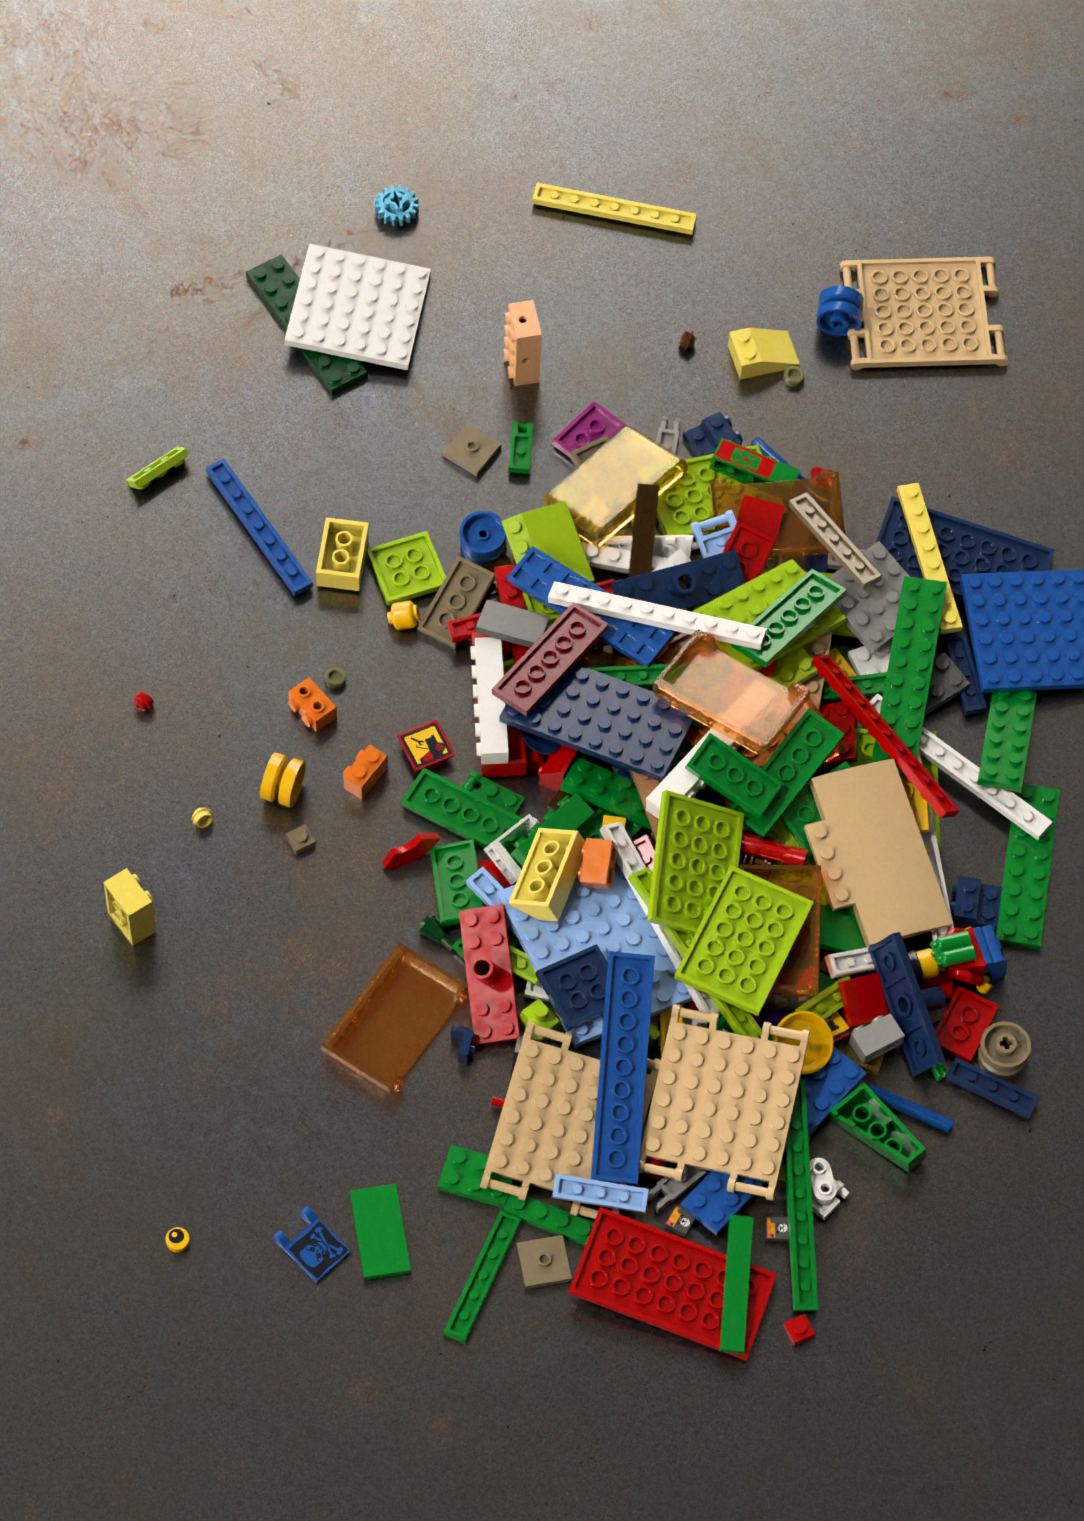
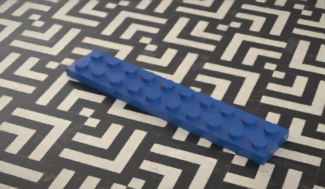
(622, 1068)
(824, 1090)

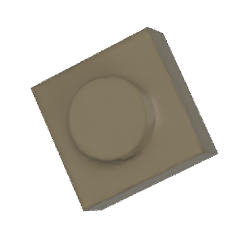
(300, 839)

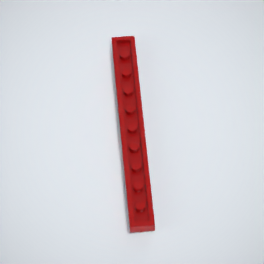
(885, 736)

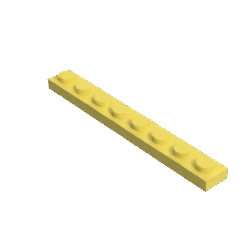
(614, 208)
(928, 551)

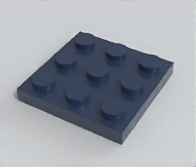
(576, 986)

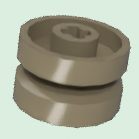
(1004, 1050)

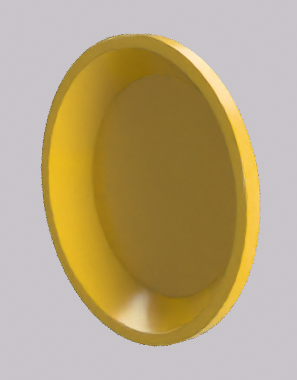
(820, 1040)

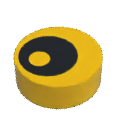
(177, 1239)

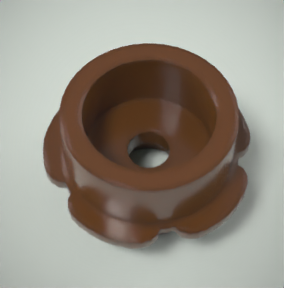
(687, 340)

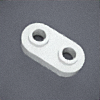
(822, 1179)

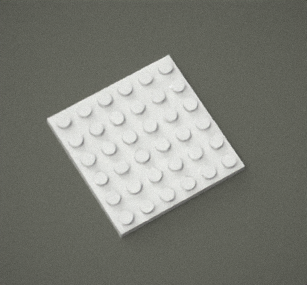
(357, 307)

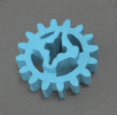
(396, 205)

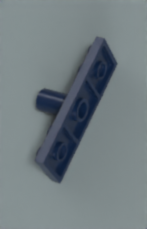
(703, 581)
(909, 1003)

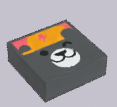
(680, 1221)
(776, 1229)

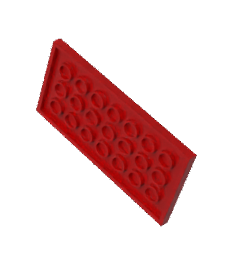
(663, 1280)

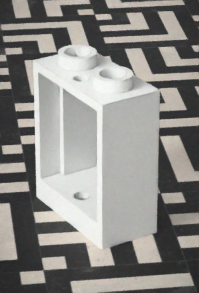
(501, 857)

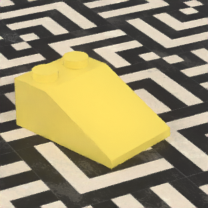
(761, 351)

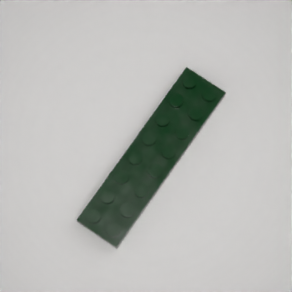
(278, 288)

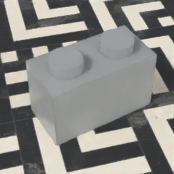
(876, 1038)

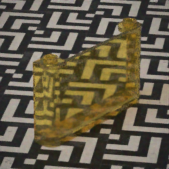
(605, 485)

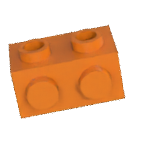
(312, 704)
(365, 771)
(598, 864)

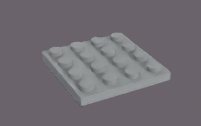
(874, 610)

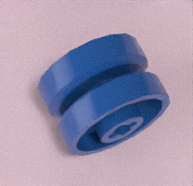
(839, 310)
(482, 537)

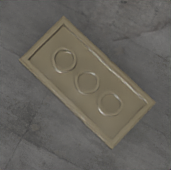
(456, 598)

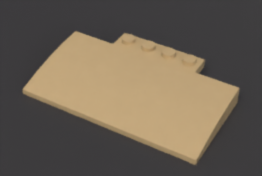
(874, 853)

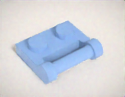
(715, 542)

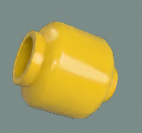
(404, 615)

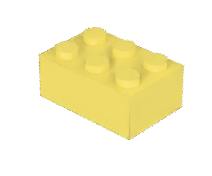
(342, 554)
(130, 906)

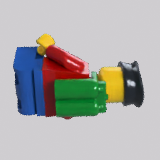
(964, 954)

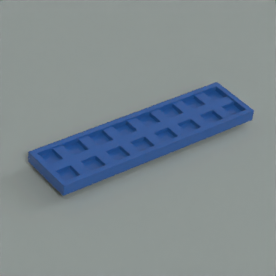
(635, 640)

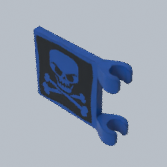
(316, 1248)

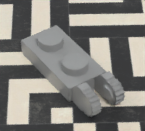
(667, 437)
(674, 1189)

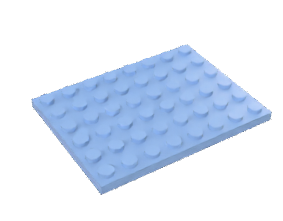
(602, 918)

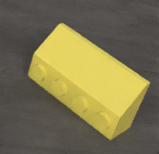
(548, 873)

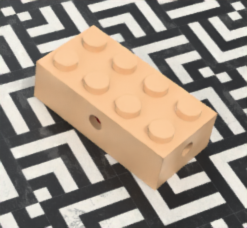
(522, 343)

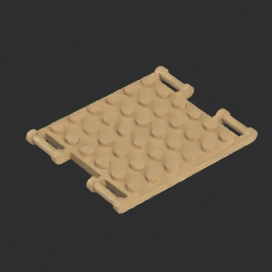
(924, 312)
(723, 1102)
(549, 1117)

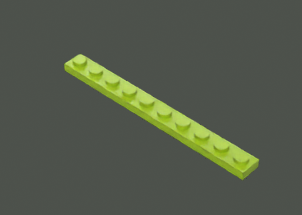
(738, 1019)

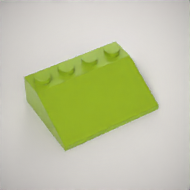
(550, 531)

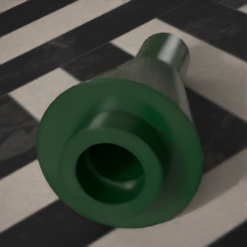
(431, 928)

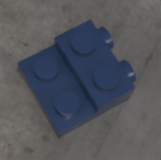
(706, 437)
(975, 903)

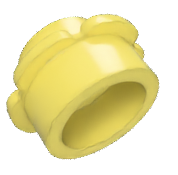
(202, 817)

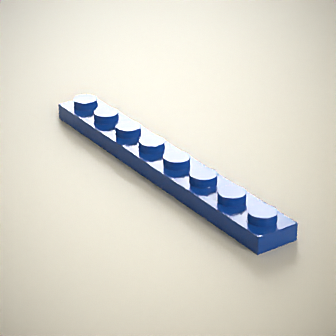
(259, 527)

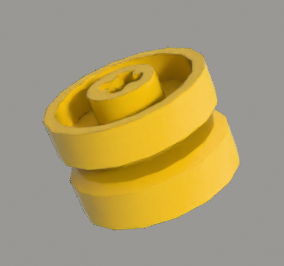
(282, 780)

